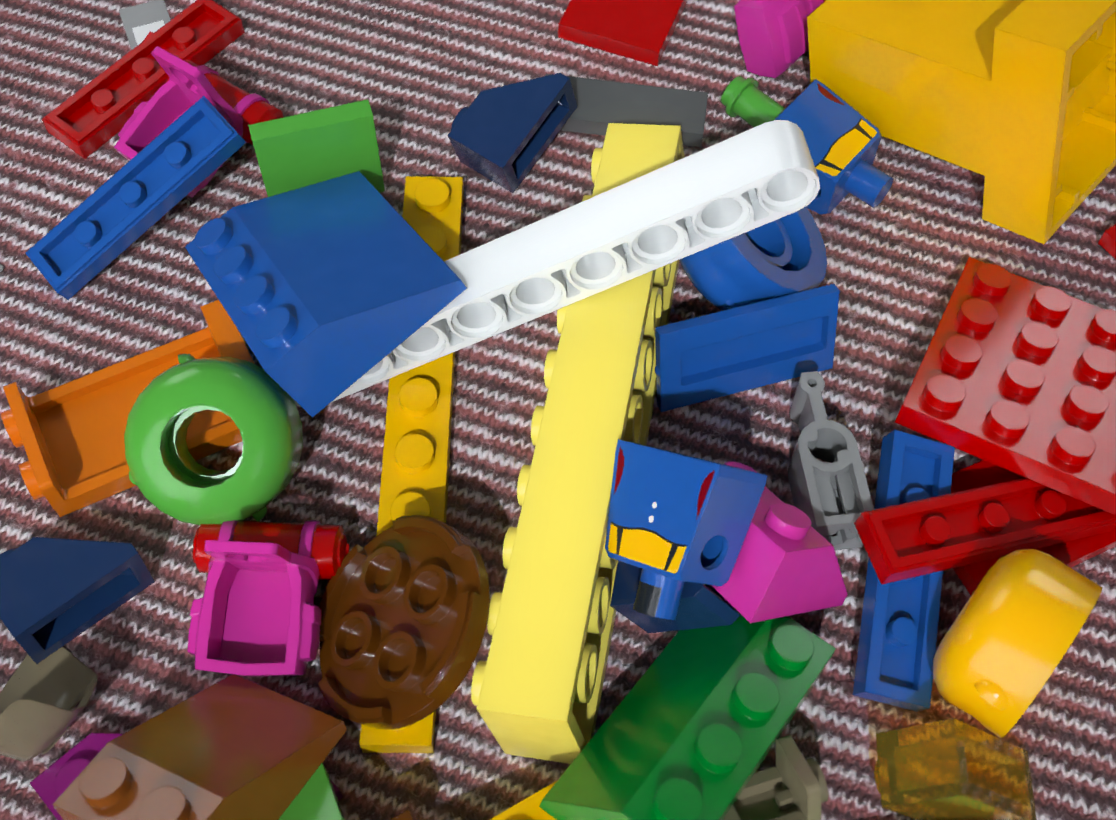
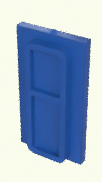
(745, 347)

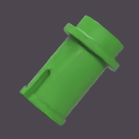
(749, 102)

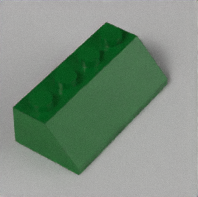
(694, 725)

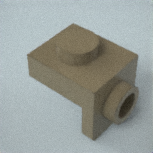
(785, 791)

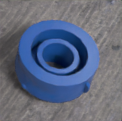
(761, 263)

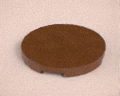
(402, 623)

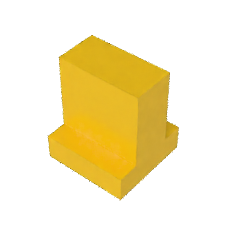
(985, 86)

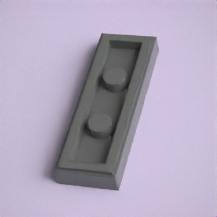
(628, 103)

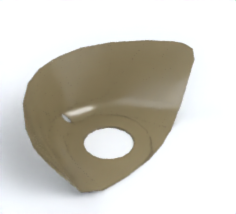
(40, 703)

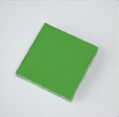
(317, 147)

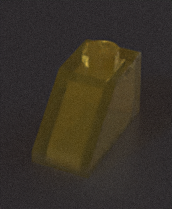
(953, 774)

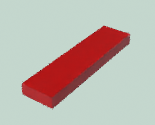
(110, 99)
(973, 527)

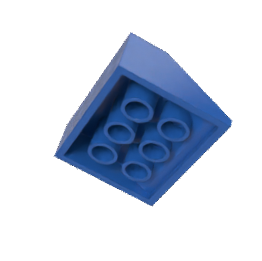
(322, 282)

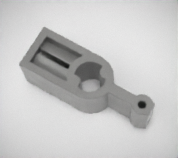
(832, 491)

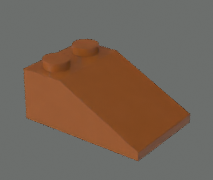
(211, 757)

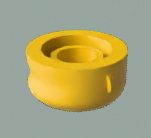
(1012, 636)

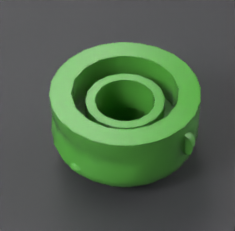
(159, 450)

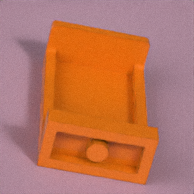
(80, 426)

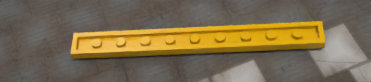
(419, 424)

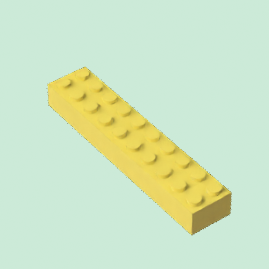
(555, 607)

